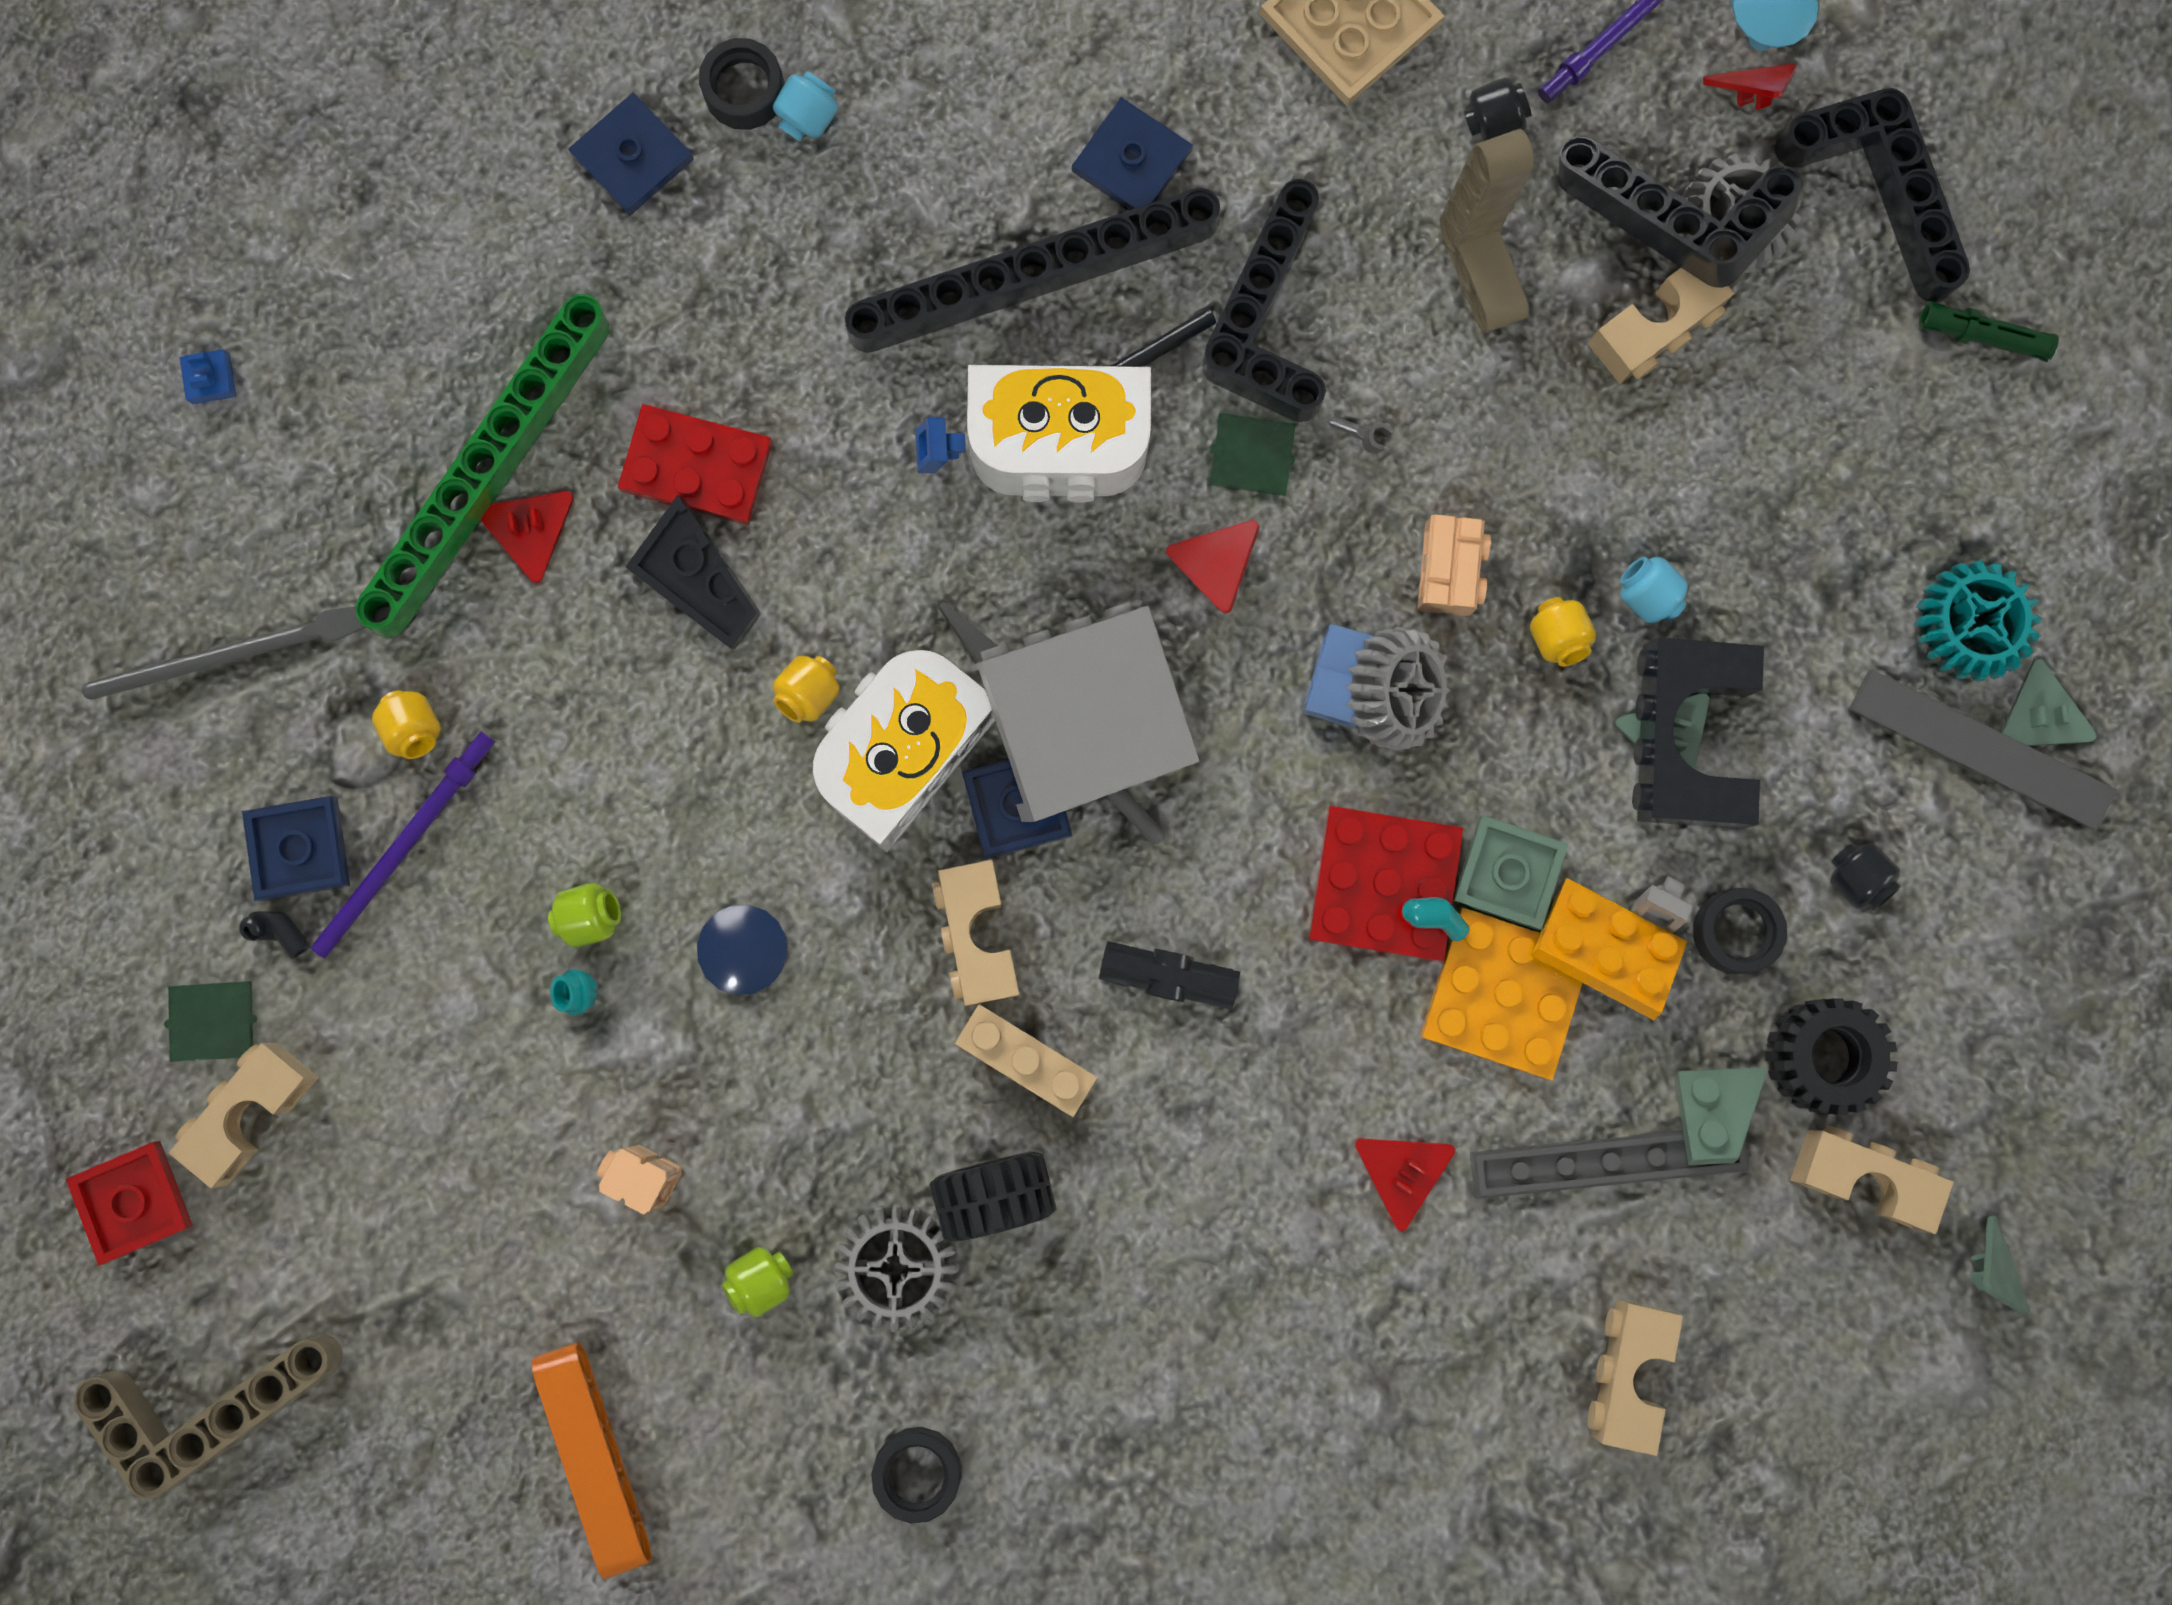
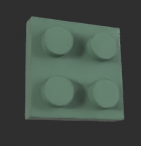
(1510, 873)

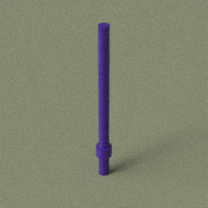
(1578, 64)
(457, 773)

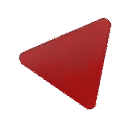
(1764, 82)
(529, 529)
(1217, 561)
(1403, 1173)

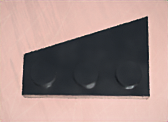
(694, 576)

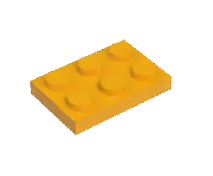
(1610, 949)

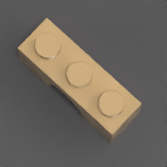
(1632, 342)
(965, 895)
(1026, 1060)
(214, 1142)
(1909, 1193)
(1635, 1336)

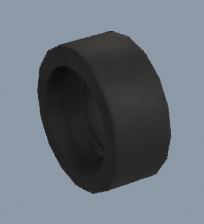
(729, 54)
(1774, 924)
(894, 1504)

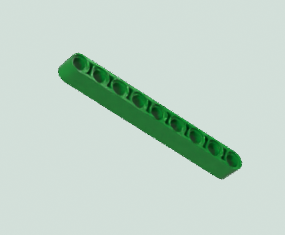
(483, 488)

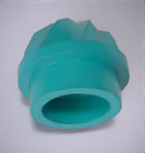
(573, 992)

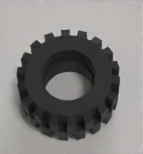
(1867, 1051)
(993, 1196)

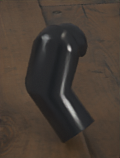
(277, 927)

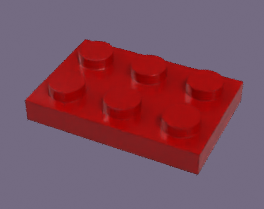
(703, 461)

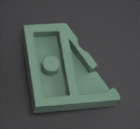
(1717, 1111)

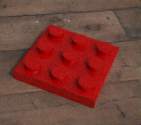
(1369, 873)

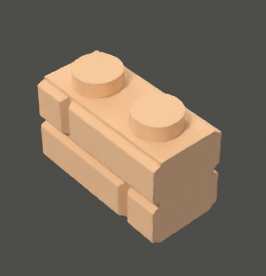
(1452, 565)
(638, 1178)

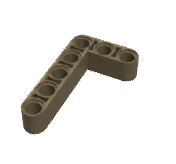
(1473, 225)
(212, 1425)

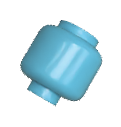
(805, 106)
(1653, 589)

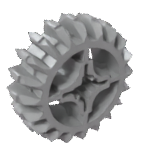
(1721, 188)
(1398, 688)
(919, 1267)

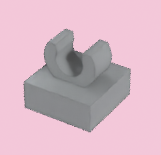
(1663, 905)

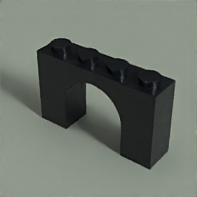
(1667, 785)

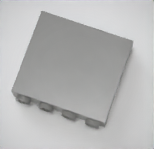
(1086, 711)

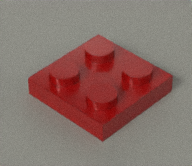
(129, 1202)

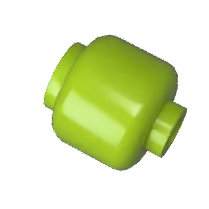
(584, 914)
(757, 1282)

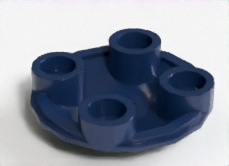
(742, 949)

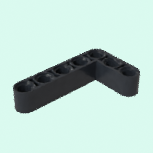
(1892, 179)
(1676, 214)
(1256, 304)

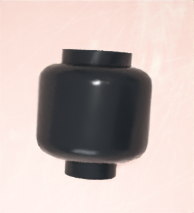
(1497, 109)
(1865, 876)

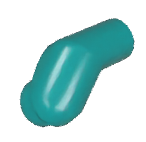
(1435, 913)

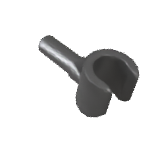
(1363, 433)

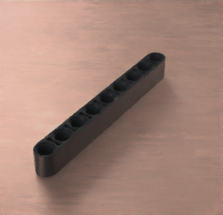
(1046, 253)

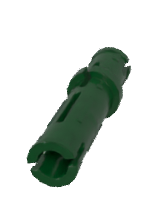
(1971, 326)

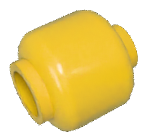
(1563, 631)
(805, 688)
(406, 724)

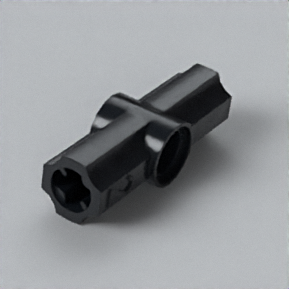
(1169, 975)

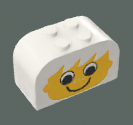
(1058, 429)
(899, 742)

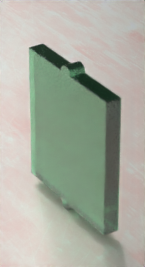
(1252, 454)
(210, 1021)

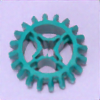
(2002, 644)

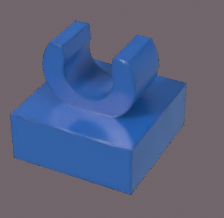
(207, 376)
(935, 446)

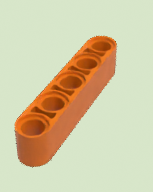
(591, 1460)

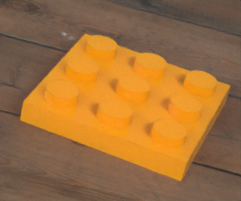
(1501, 999)

